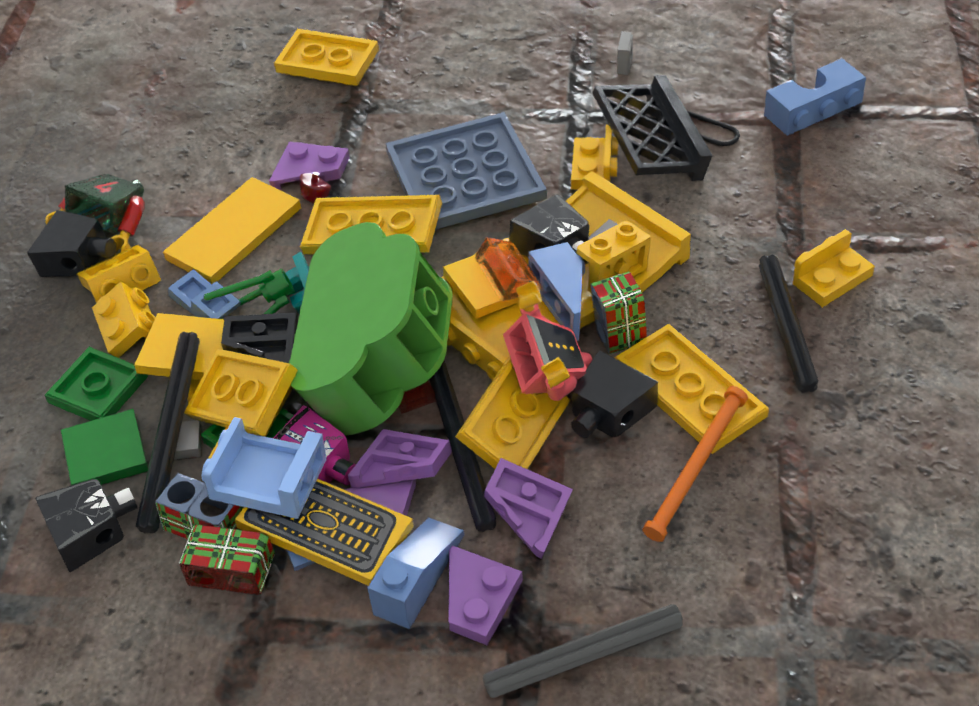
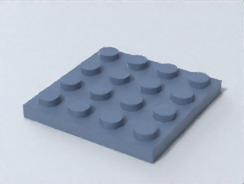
(471, 166)

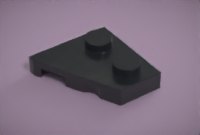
(261, 335)

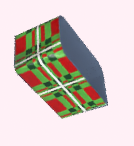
(619, 312)
(173, 514)

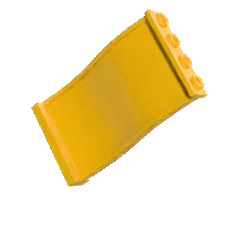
(597, 201)

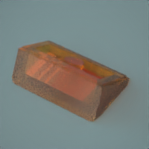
(504, 267)

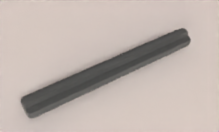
(582, 650)

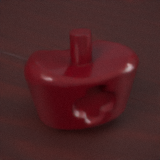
(313, 187)

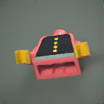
(543, 351)

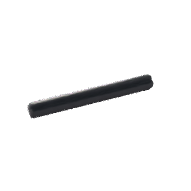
(788, 324)

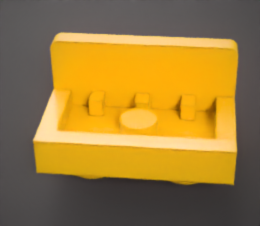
(123, 318)

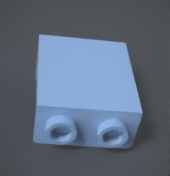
(263, 470)

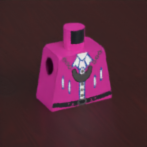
(335, 443)

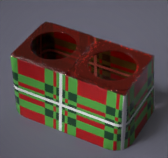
(227, 559)

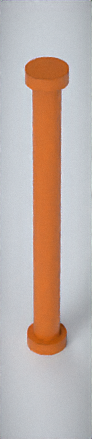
(657, 527)

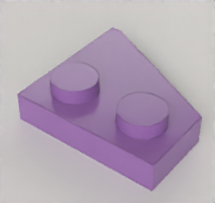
(399, 458)

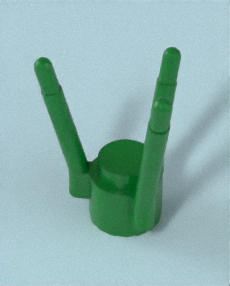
(272, 286)

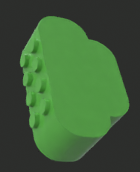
(368, 326)

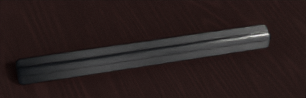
(168, 431)
(465, 458)

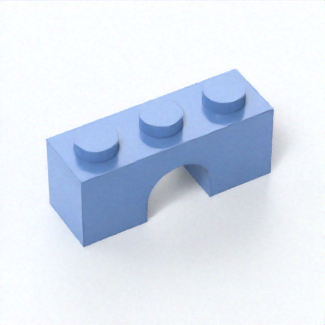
(795, 107)

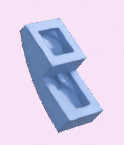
(190, 293)

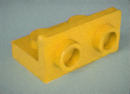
(596, 156)
(616, 252)
(131, 267)
(831, 269)

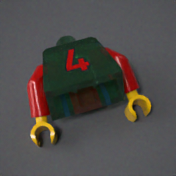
(109, 200)

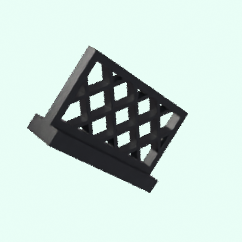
(672, 123)

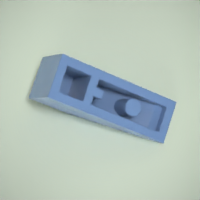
(560, 277)
(412, 572)

